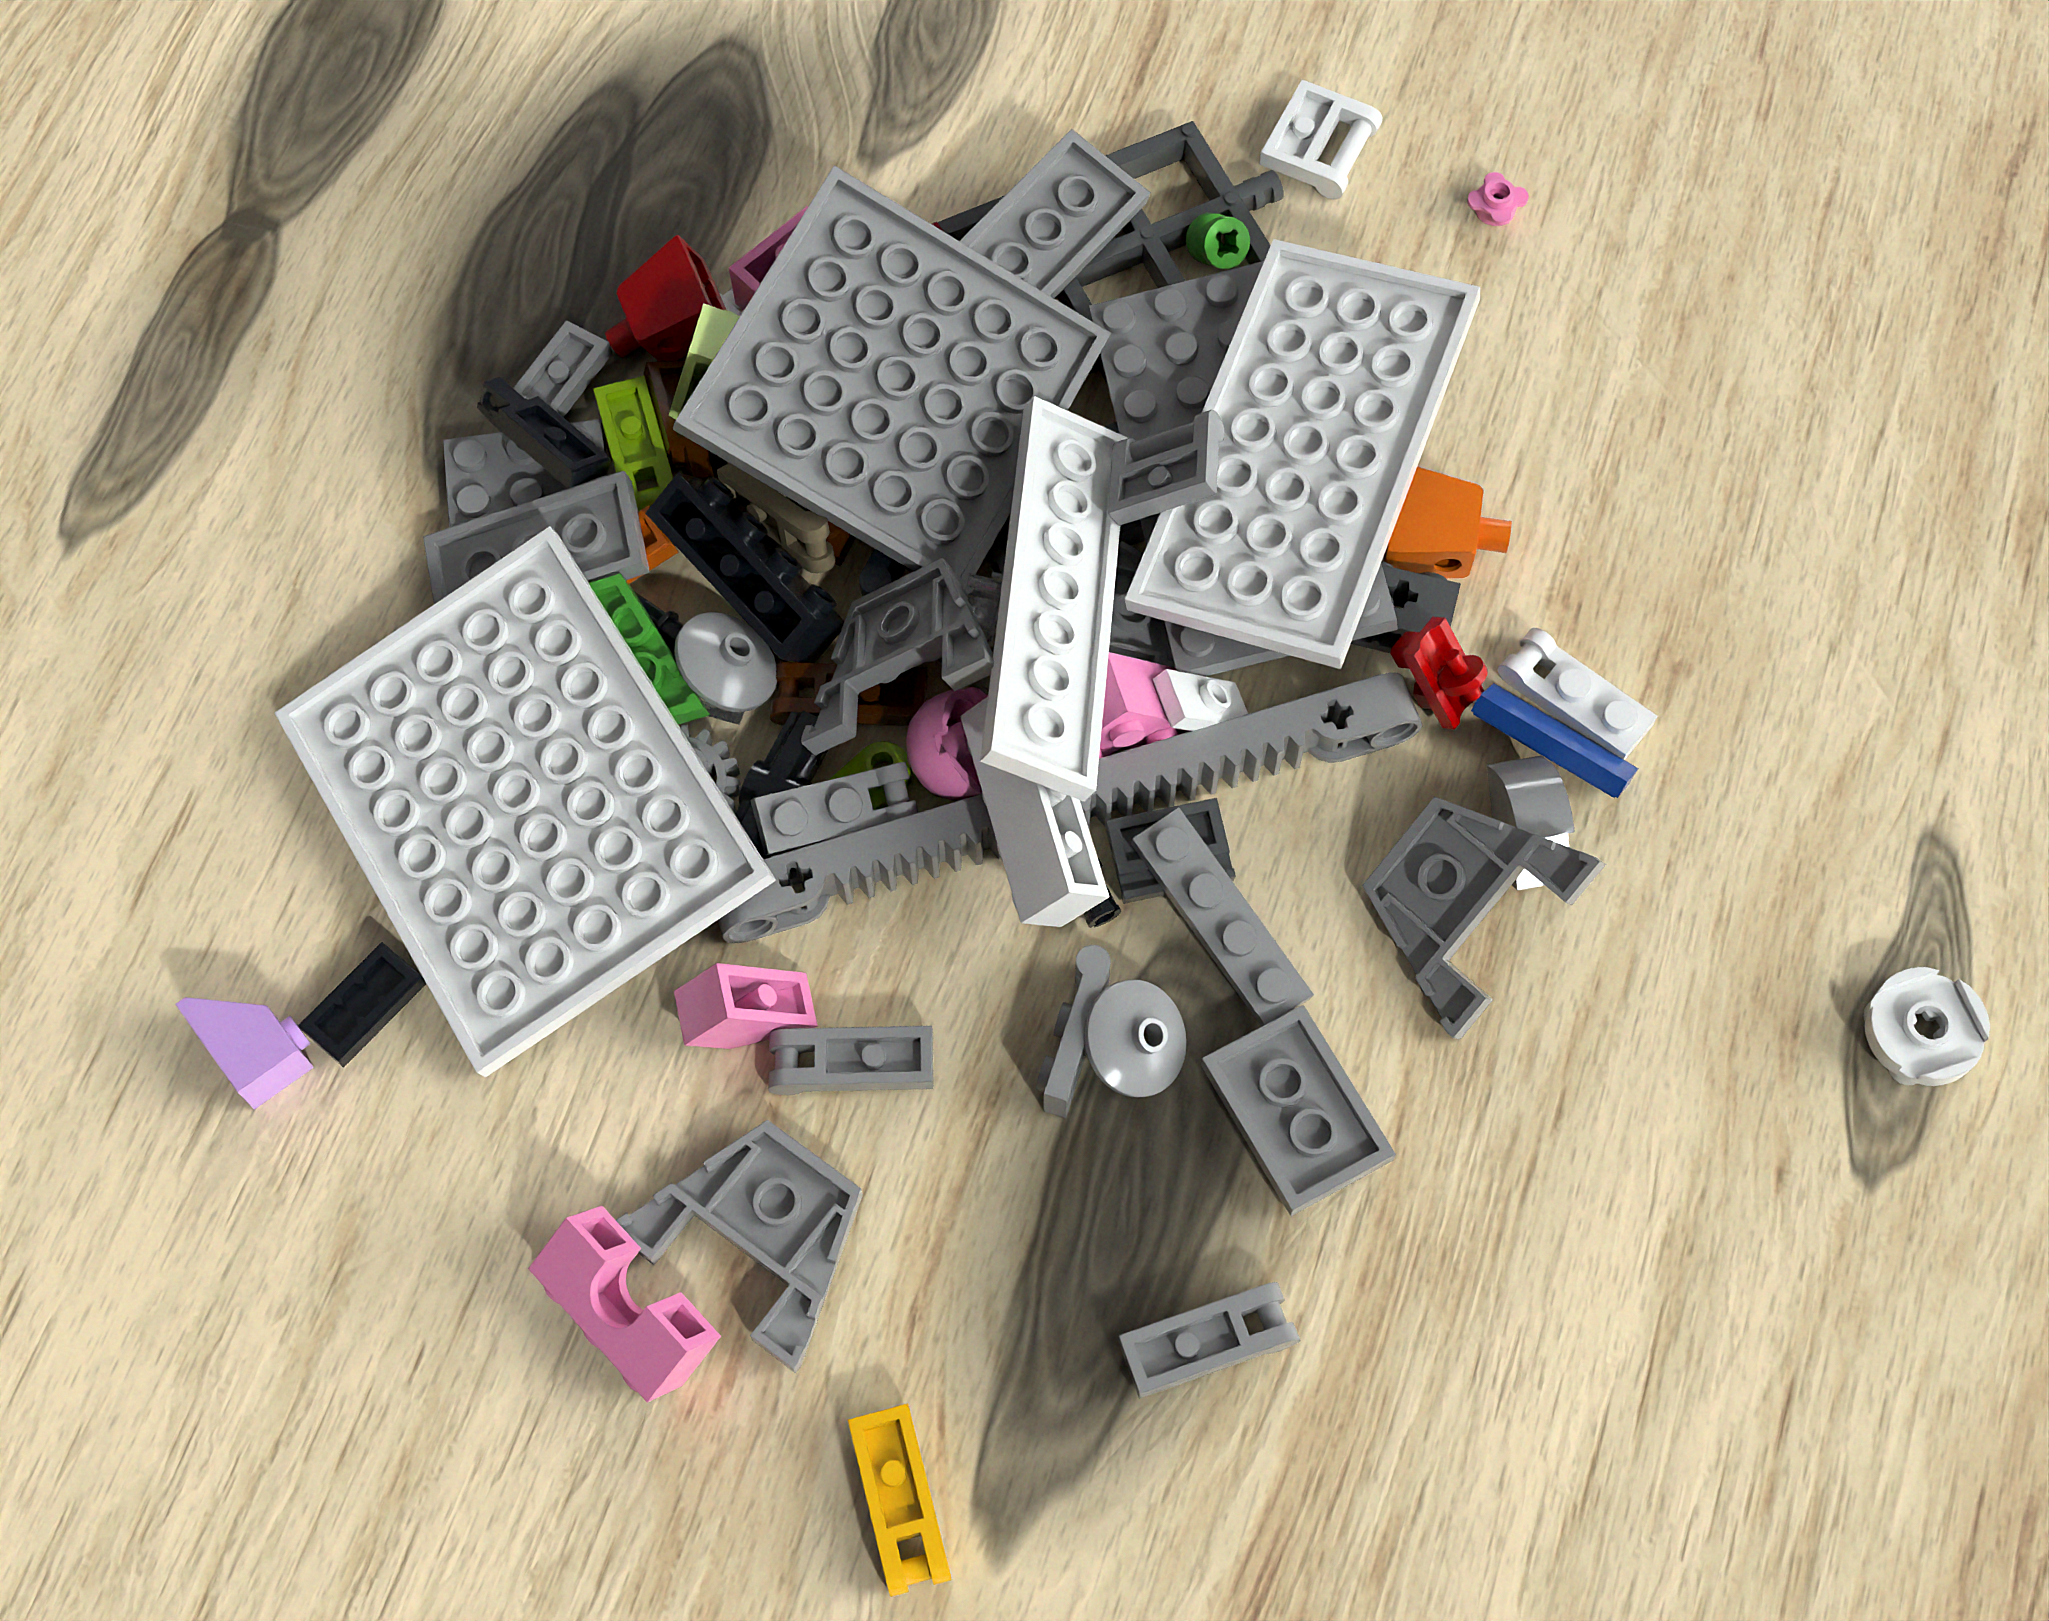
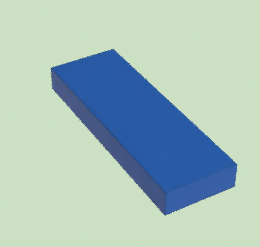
(1554, 740)

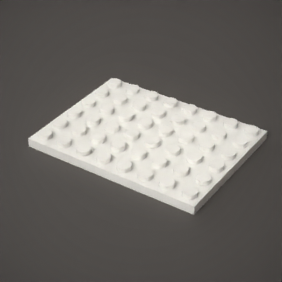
(521, 801)

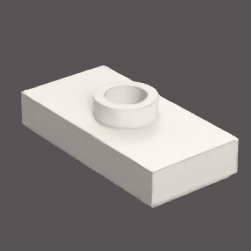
(1197, 700)

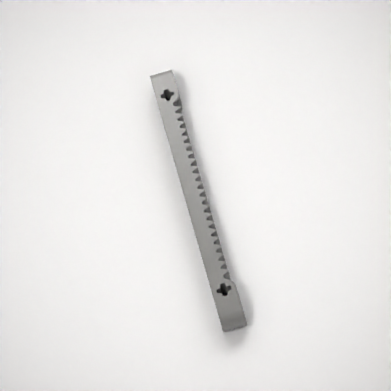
(1357, 715)

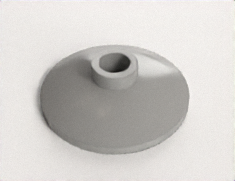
(725, 662)
(1117, 1040)

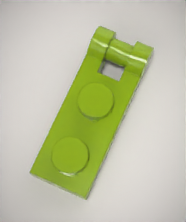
(634, 436)

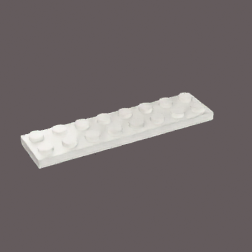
(1054, 605)

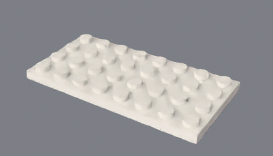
(1320, 444)

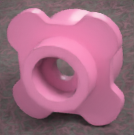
(1493, 210)

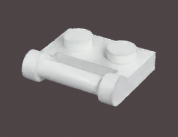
(1306, 129)

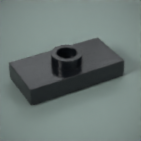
(362, 1004)

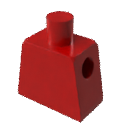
(664, 303)

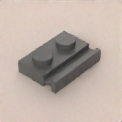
(1133, 875)

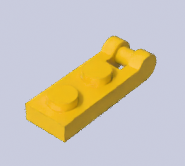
(898, 1497)

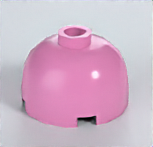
(939, 745)

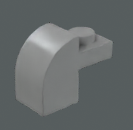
(1531, 798)

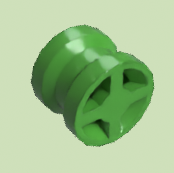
(1205, 242)

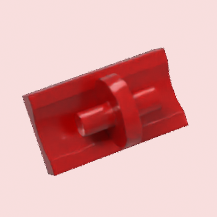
(1443, 673)

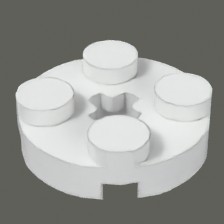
(1912, 1056)

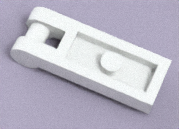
(1576, 694)

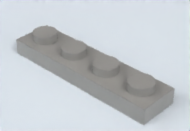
(1221, 918)

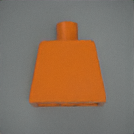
(1443, 527)

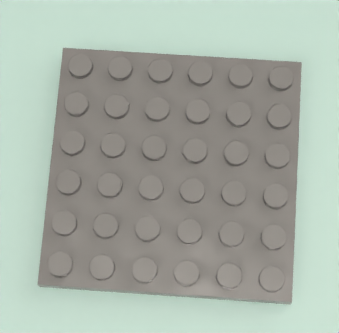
(889, 378)

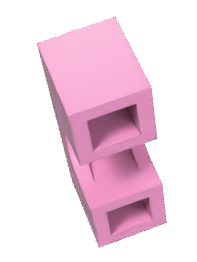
(586, 1275)

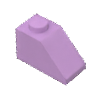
(249, 1045)

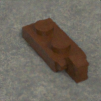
(683, 453)

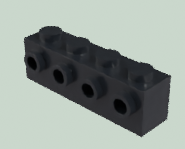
(746, 568)

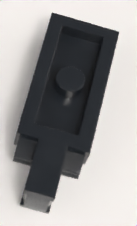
(543, 434)

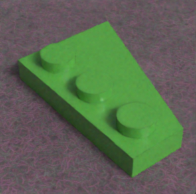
(648, 647)

